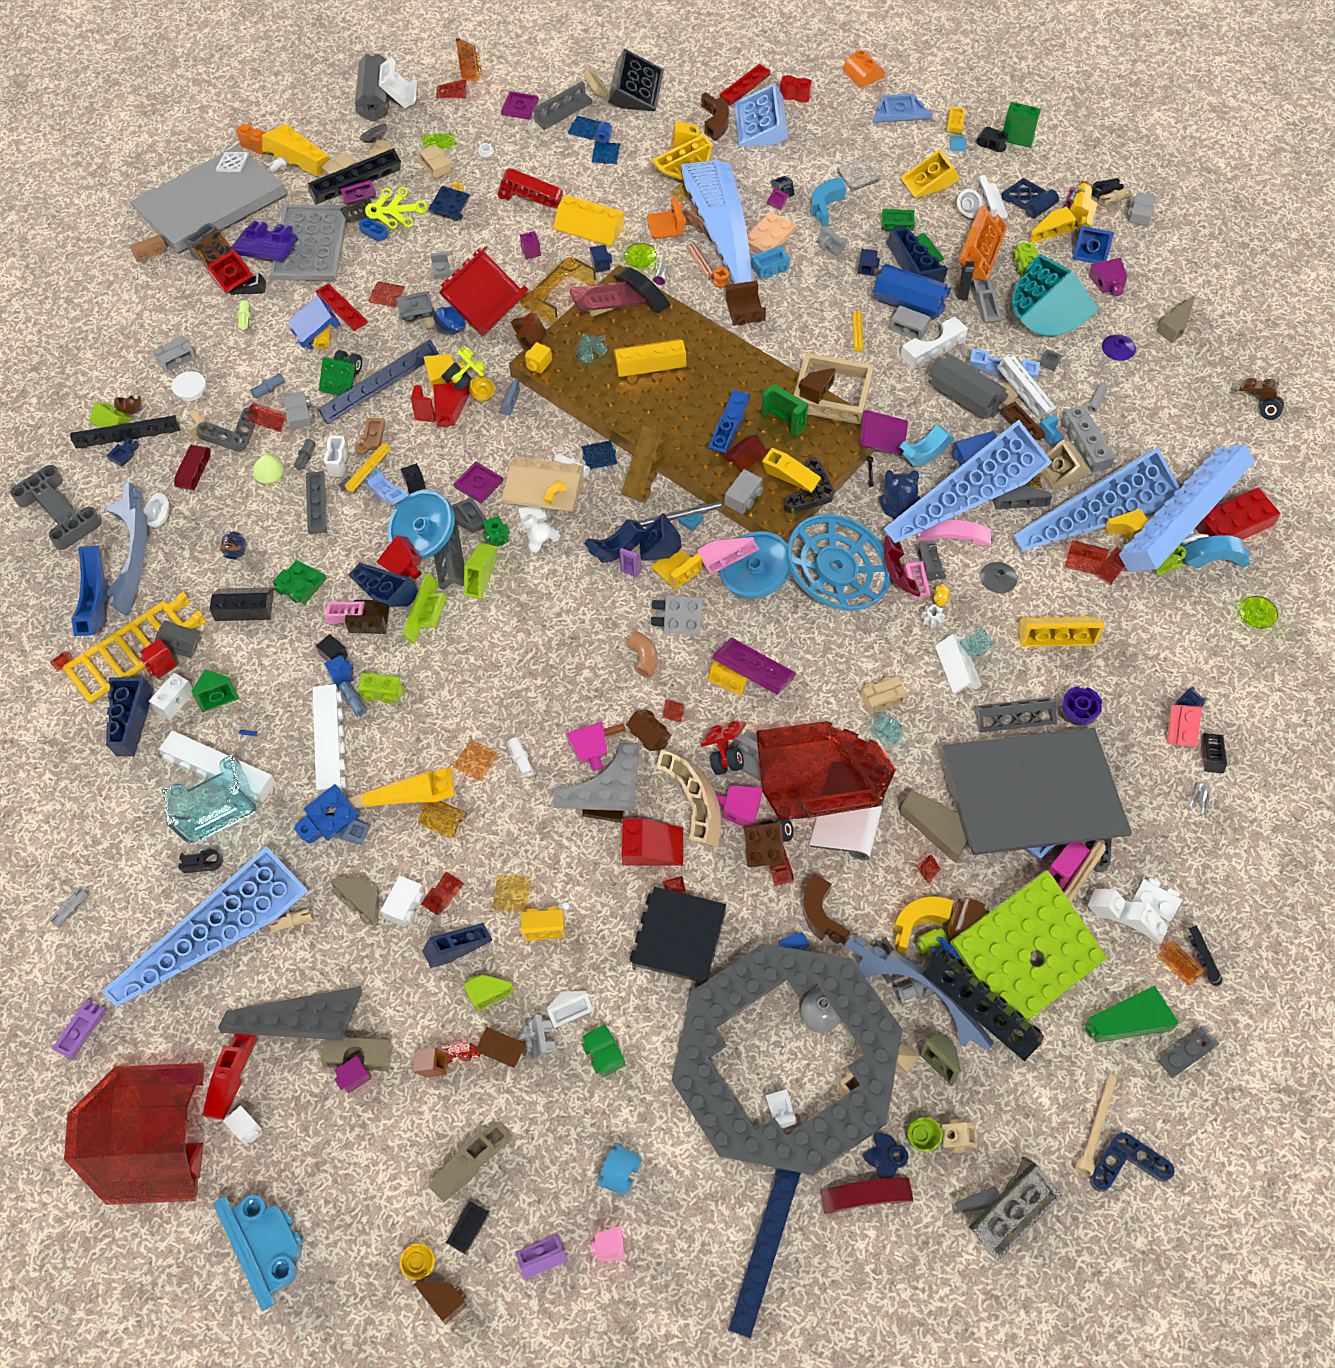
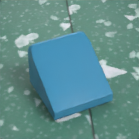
(958, 143)

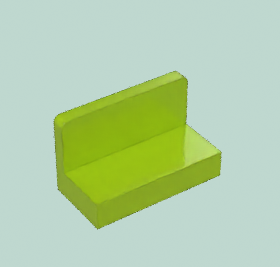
(106, 415)

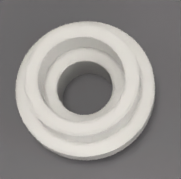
(485, 150)

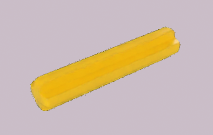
(857, 331)

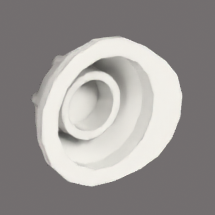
(969, 203)

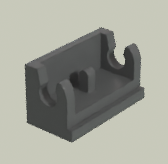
(931, 560)
(178, 638)

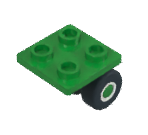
(339, 372)

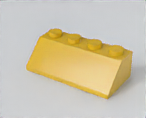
(588, 220)
(650, 357)
(1060, 631)

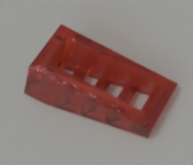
(455, 89)
(781, 875)

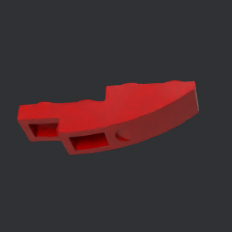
(226, 1076)

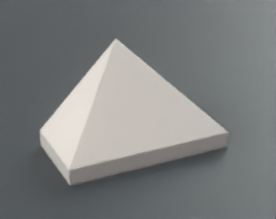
(568, 1007)

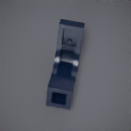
(626, 537)

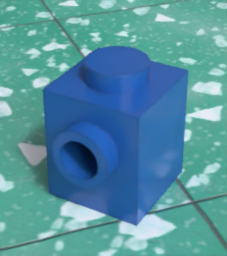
(339, 670)

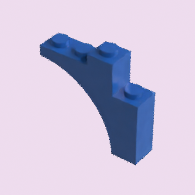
(90, 609)

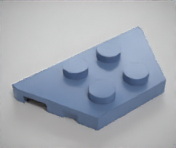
(901, 108)

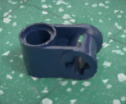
(1191, 698)

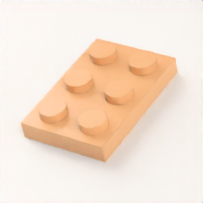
(770, 232)

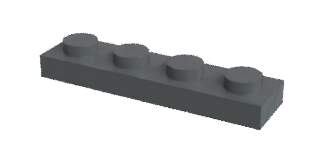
(316, 502)

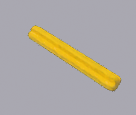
(367, 467)

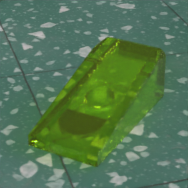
(440, 140)

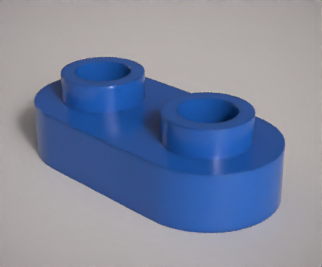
(375, 230)

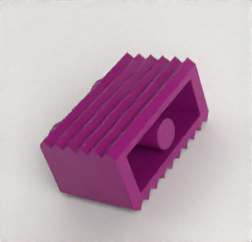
(357, 192)

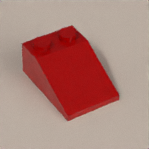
(651, 843)

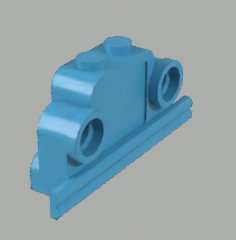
(262, 1244)

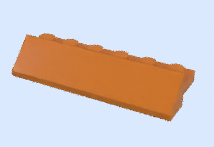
(983, 243)

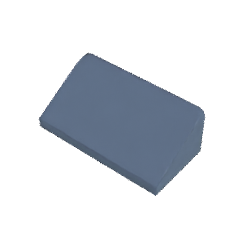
(510, 398)

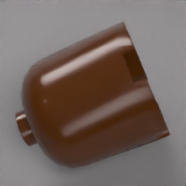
(964, 916)

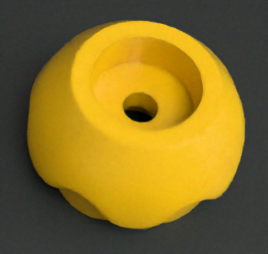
(942, 595)

